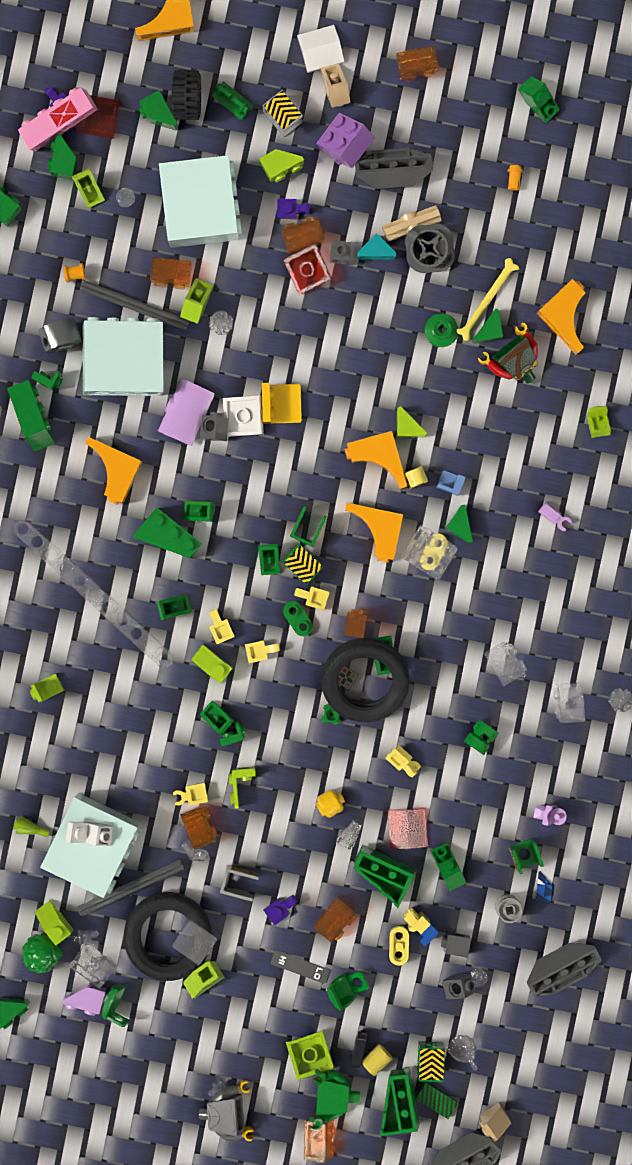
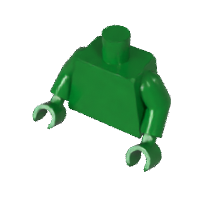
(332, 1097)

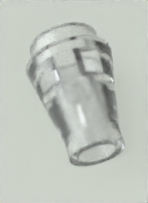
(349, 835)

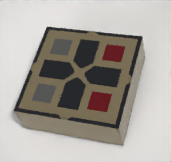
(347, 677)

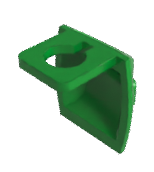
(343, 992)
(110, 1004)

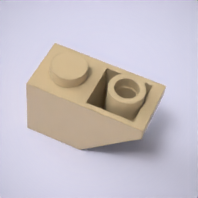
(494, 1122)

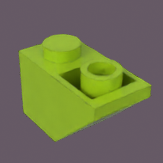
(279, 163)
(203, 978)

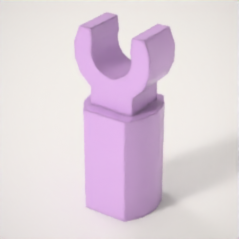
(553, 515)

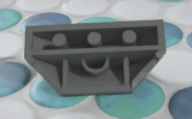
(393, 167)
(562, 968)
(469, 1150)

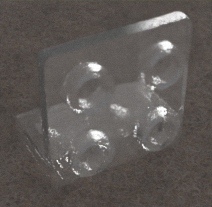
(429, 552)
(505, 663)

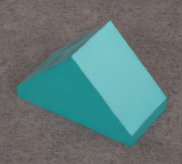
(376, 249)

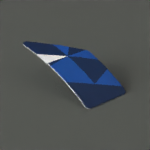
(544, 889)

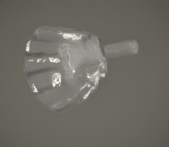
(463, 1050)

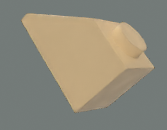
(335, 85)

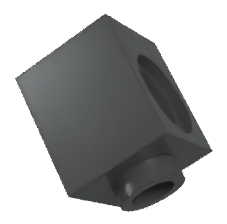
(340, 252)
(214, 427)
(456, 944)
(459, 986)

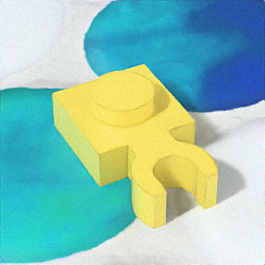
(194, 794)

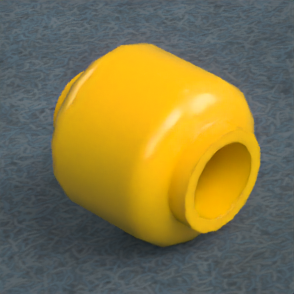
(330, 803)

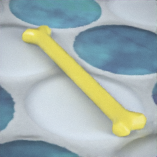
(509, 267)

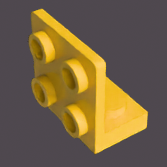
(281, 403)

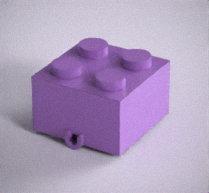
(345, 140)

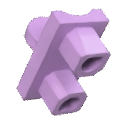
(550, 814)

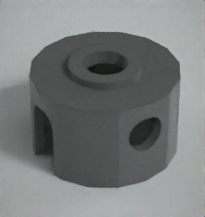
(60, 335)

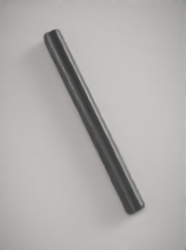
(134, 305)
(131, 887)

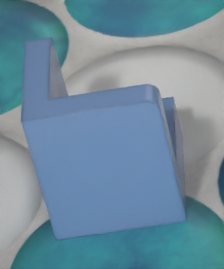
(450, 483)

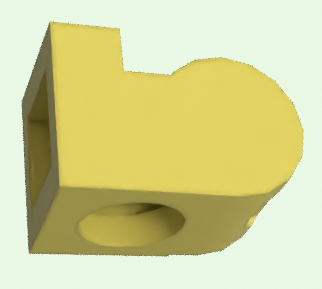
(415, 477)

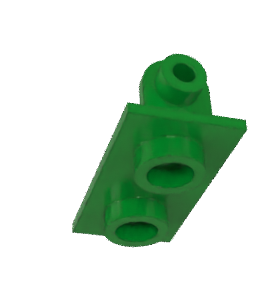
(232, 100)

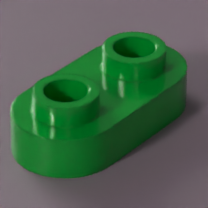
(297, 618)

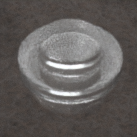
(125, 197)
(479, 977)

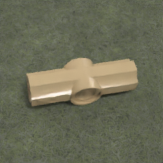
(401, 226)

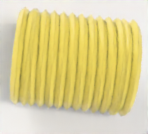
(377, 1060)

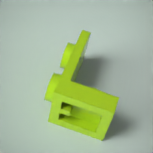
(46, 688)
(242, 773)

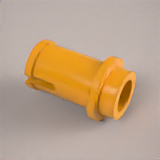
(514, 177)

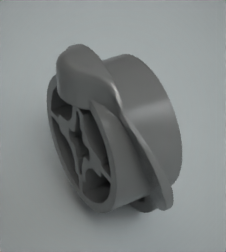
(414, 236)

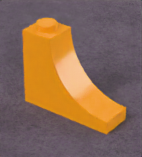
(172, 20)
(560, 314)
(380, 451)
(120, 470)
(383, 526)

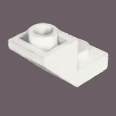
(89, 833)

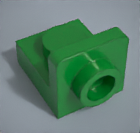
(44, 379)
(230, 737)

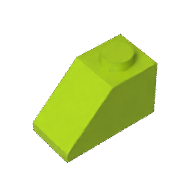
(196, 300)
(211, 664)
(53, 922)

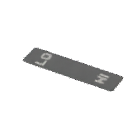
(300, 966)

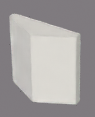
(320, 48)

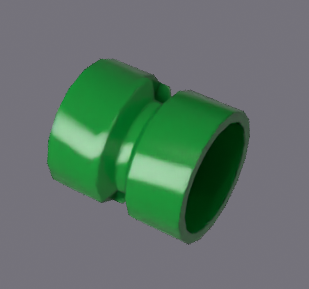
(481, 744)

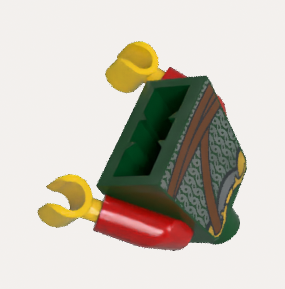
(515, 358)

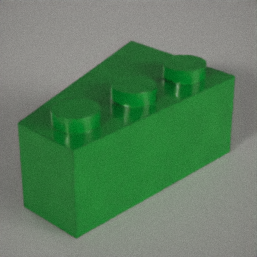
(31, 415)
(167, 534)
(384, 873)
(400, 1106)

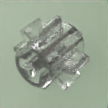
(221, 322)
(621, 700)

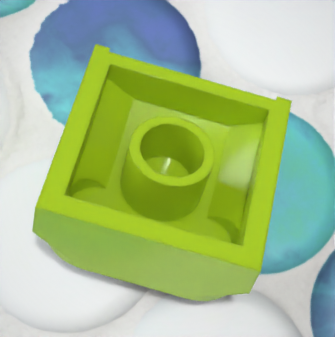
(309, 1054)

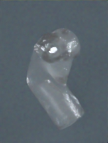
(195, 855)

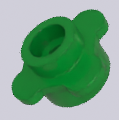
(327, 718)

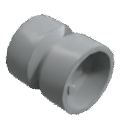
(508, 908)

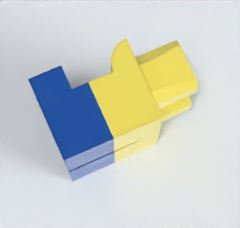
(422, 924)

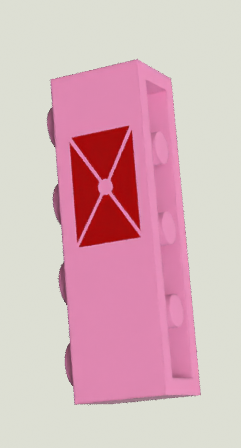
(57, 119)

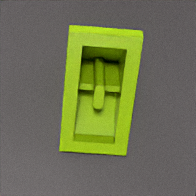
(88, 188)
(407, 426)

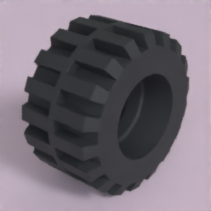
(186, 94)

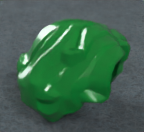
(40, 953)

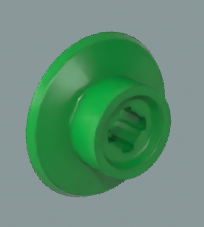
(434, 336)

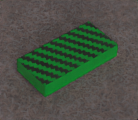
(436, 1100)

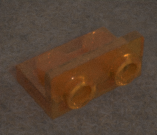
(319, 1144)

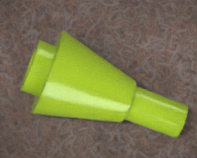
(25, 826)

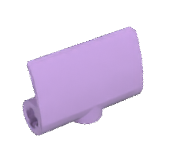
(185, 412)

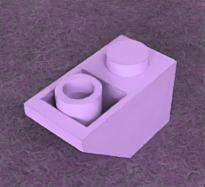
(86, 998)

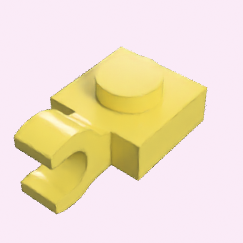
(315, 597)
(221, 629)
(258, 651)
(401, 759)

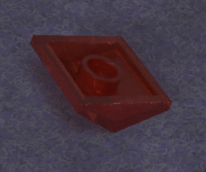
(103, 121)
(307, 269)
(407, 828)

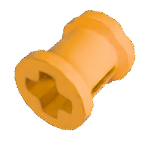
(74, 273)

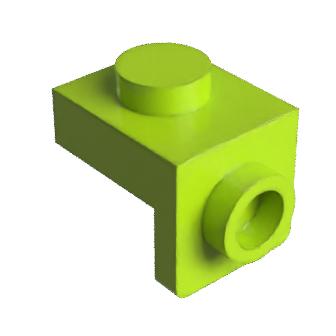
(598, 421)

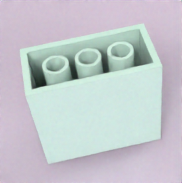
(200, 201)
(122, 357)
(87, 864)

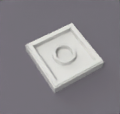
(244, 415)

